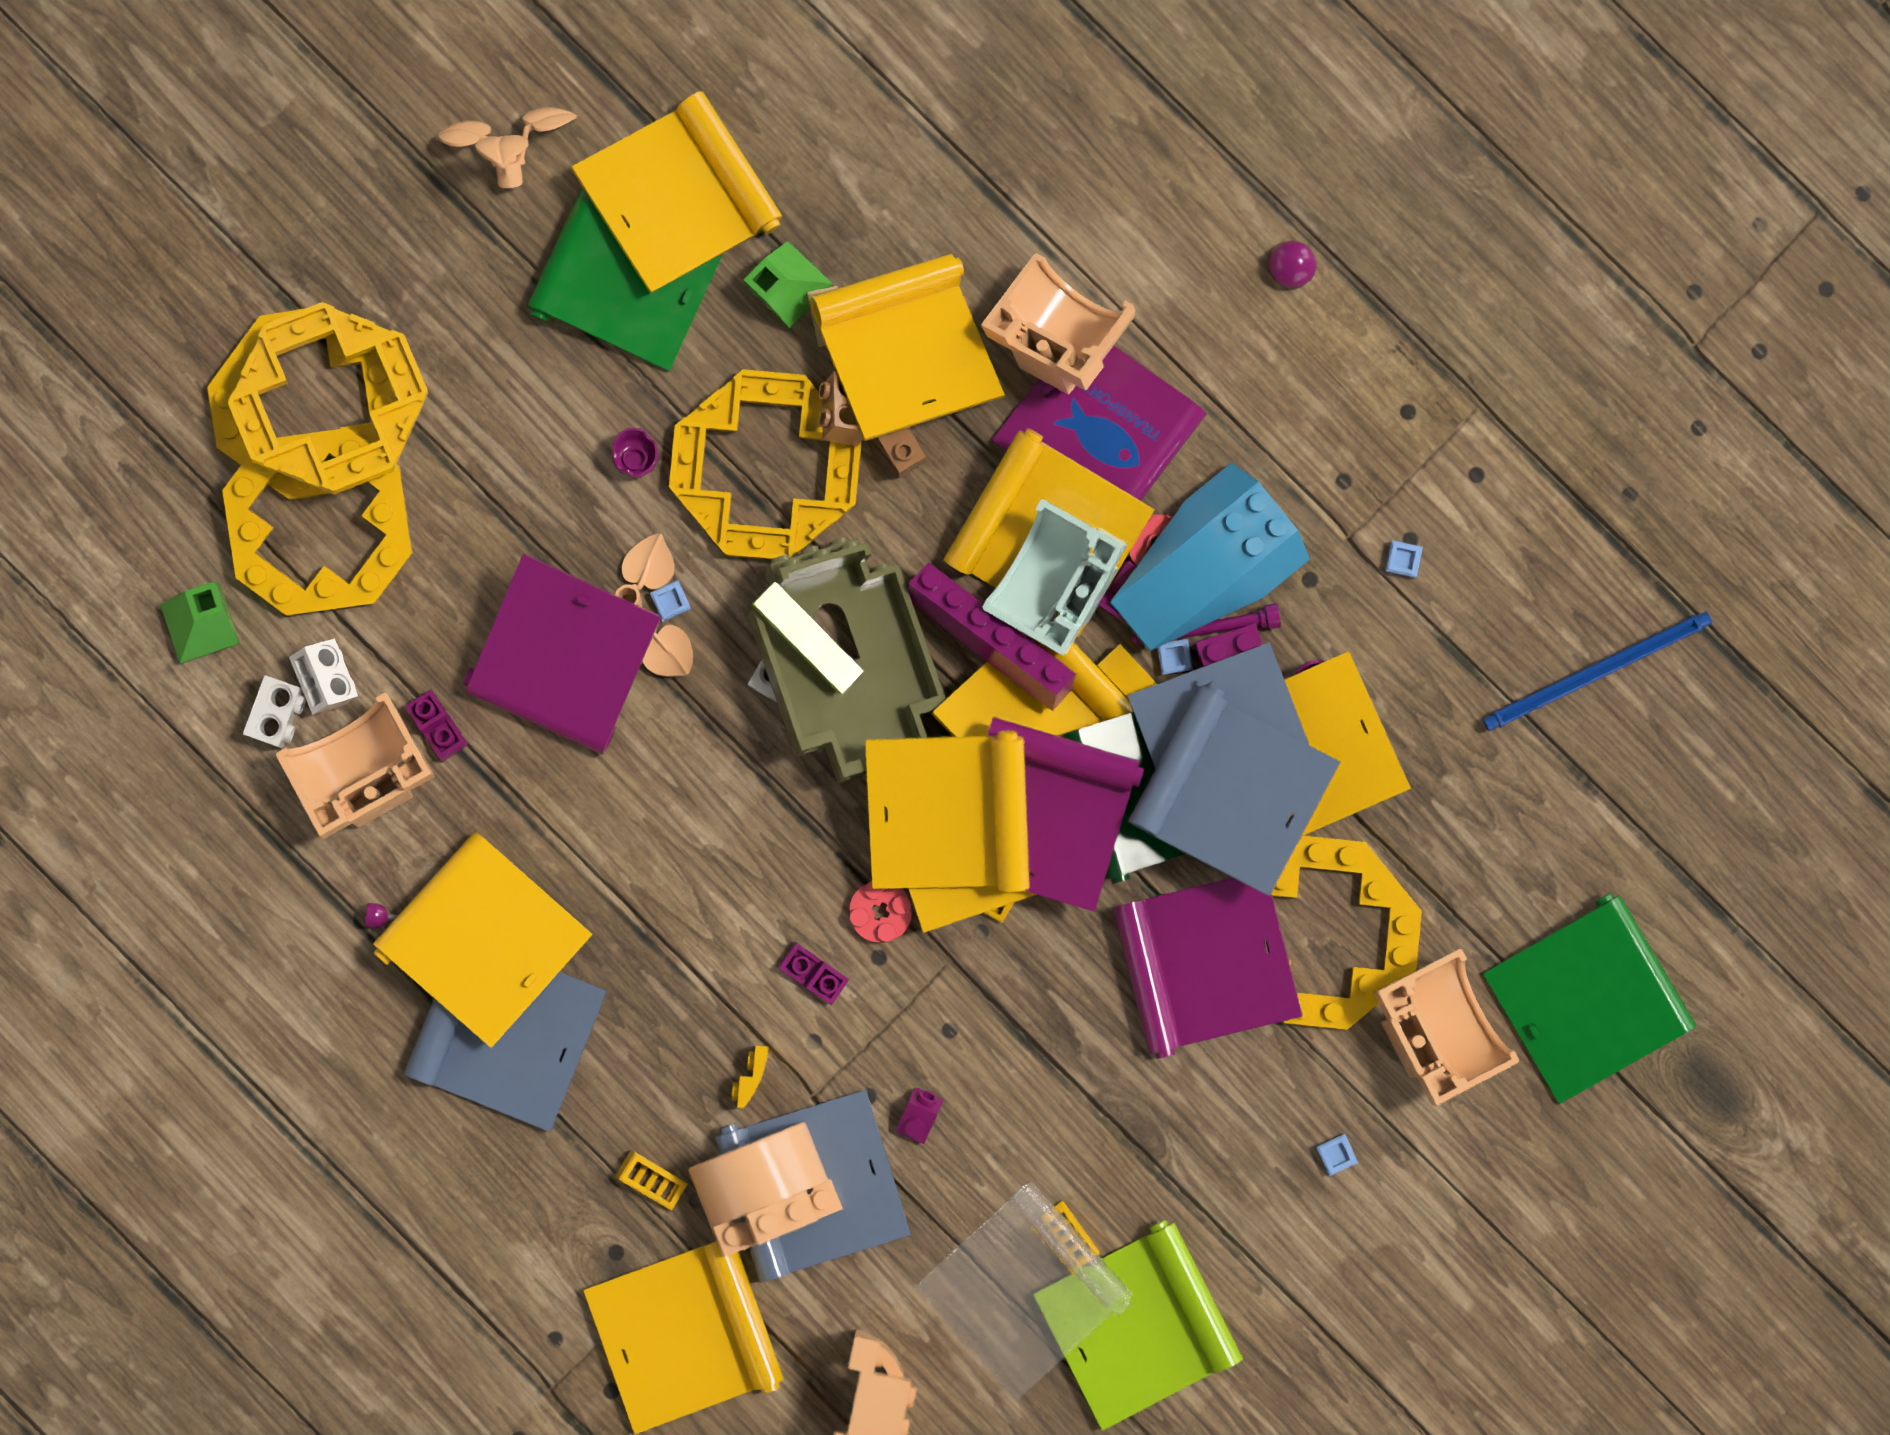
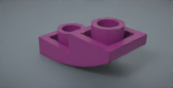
(436, 725)
(813, 973)

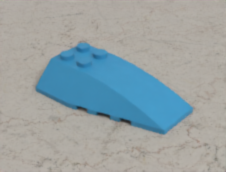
(1210, 560)

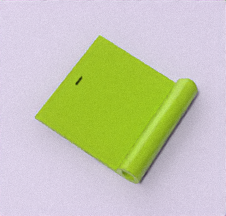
(1159, 1341)

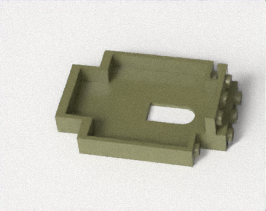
(898, 671)

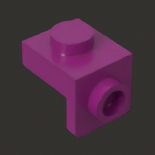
(919, 1115)

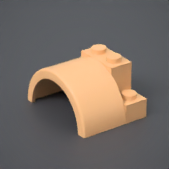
(1054, 327)
(357, 770)
(1442, 1029)
(767, 1186)
(879, 1397)

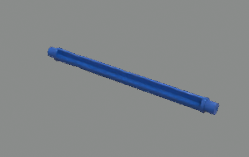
(1597, 671)

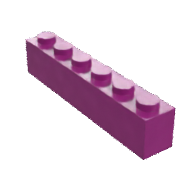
(991, 637)

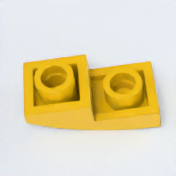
(1125, 671)
(747, 1086)

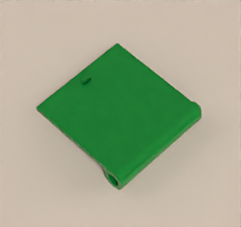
(600, 292)
(1591, 997)

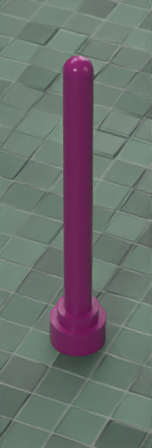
(1266, 617)

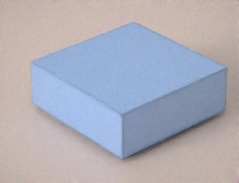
(1403, 559)
(670, 601)
(1175, 657)
(1336, 1154)

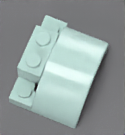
(1056, 575)

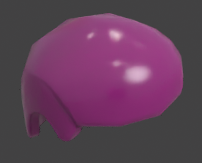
(1292, 264)
(634, 453)

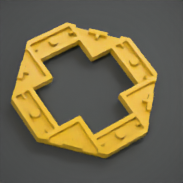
(220, 389)
(299, 458)
(712, 508)
(327, 589)
(1377, 889)

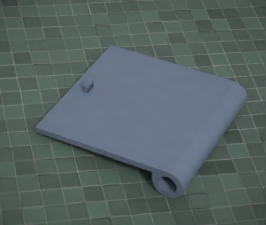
(1250, 684)
(1231, 791)
(524, 1066)
(871, 1205)

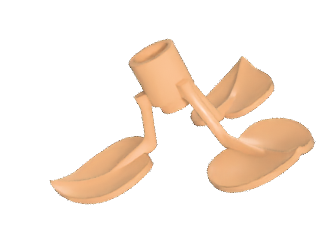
(504, 149)
(653, 566)

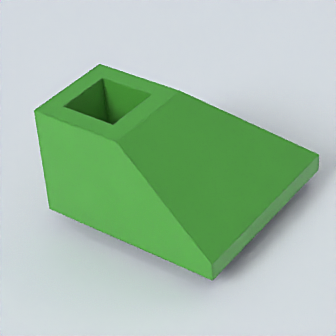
(783, 283)
(200, 622)

